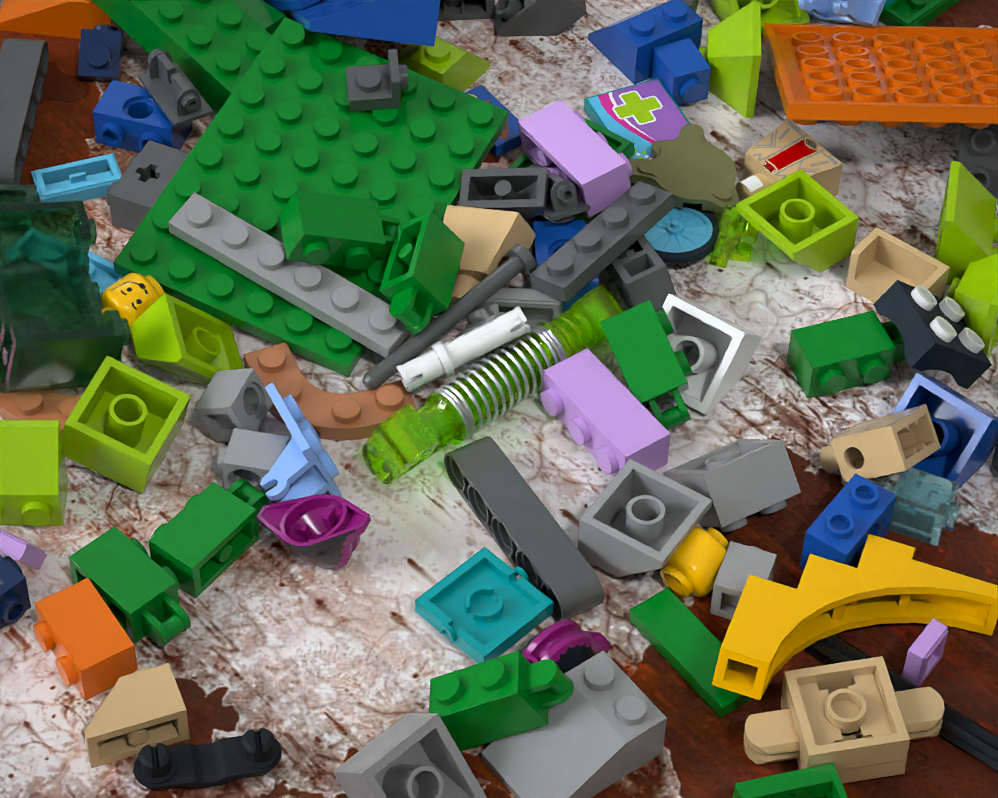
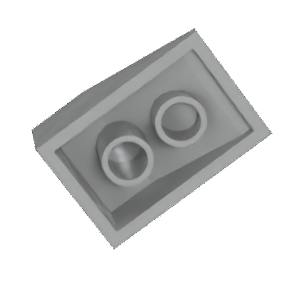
(588, 740)

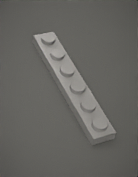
(300, 283)

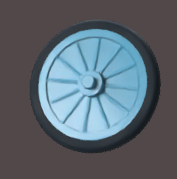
(684, 235)

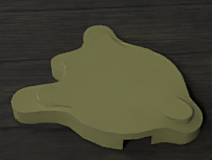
(690, 170)

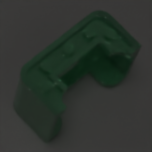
(48, 303)

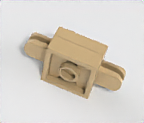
(844, 699)

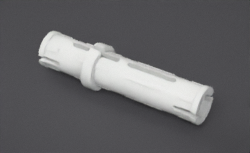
(463, 349)

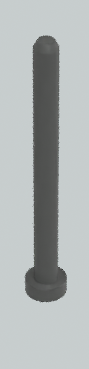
(519, 261)

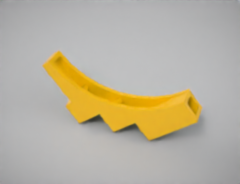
(832, 597)

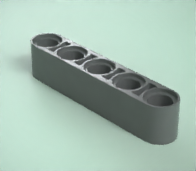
(21, 87)
(523, 527)

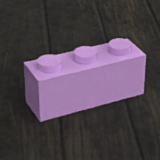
(574, 152)
(603, 414)

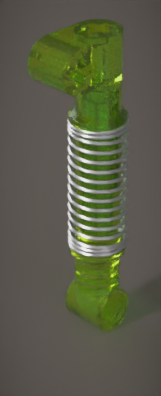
(453, 413)

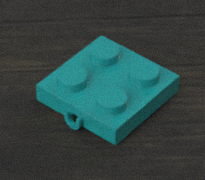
(484, 606)

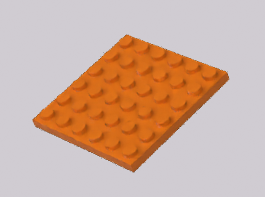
(885, 74)

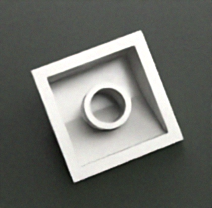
(714, 349)

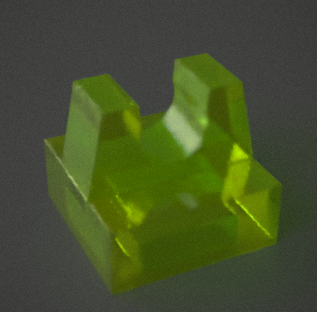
(733, 239)

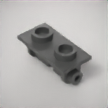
(173, 89)
(561, 200)

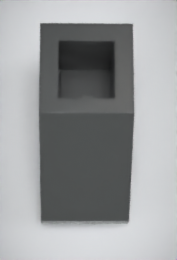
(536, 16)

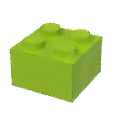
(124, 424)

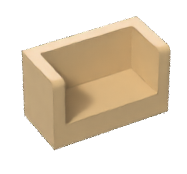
(885, 259)

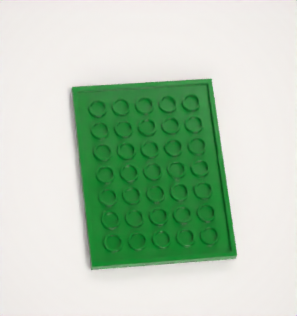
(294, 132)

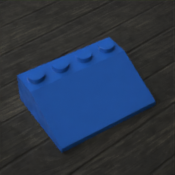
(374, 19)

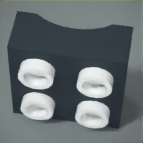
(934, 332)

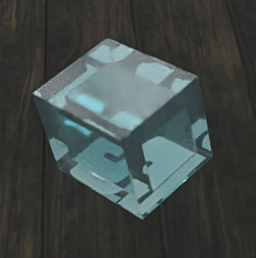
(924, 506)

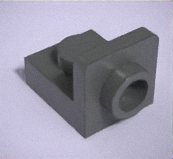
(376, 85)

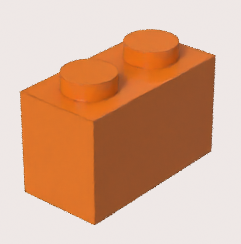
(84, 638)

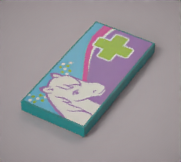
(638, 114)

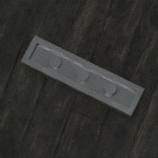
(602, 241)

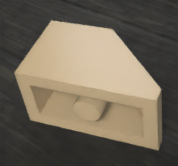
(137, 713)

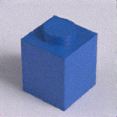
(681, 71)

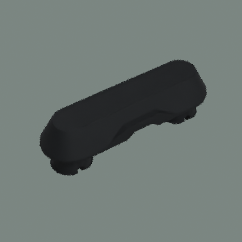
(207, 764)

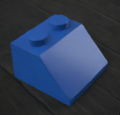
(631, 40)
(962, 428)

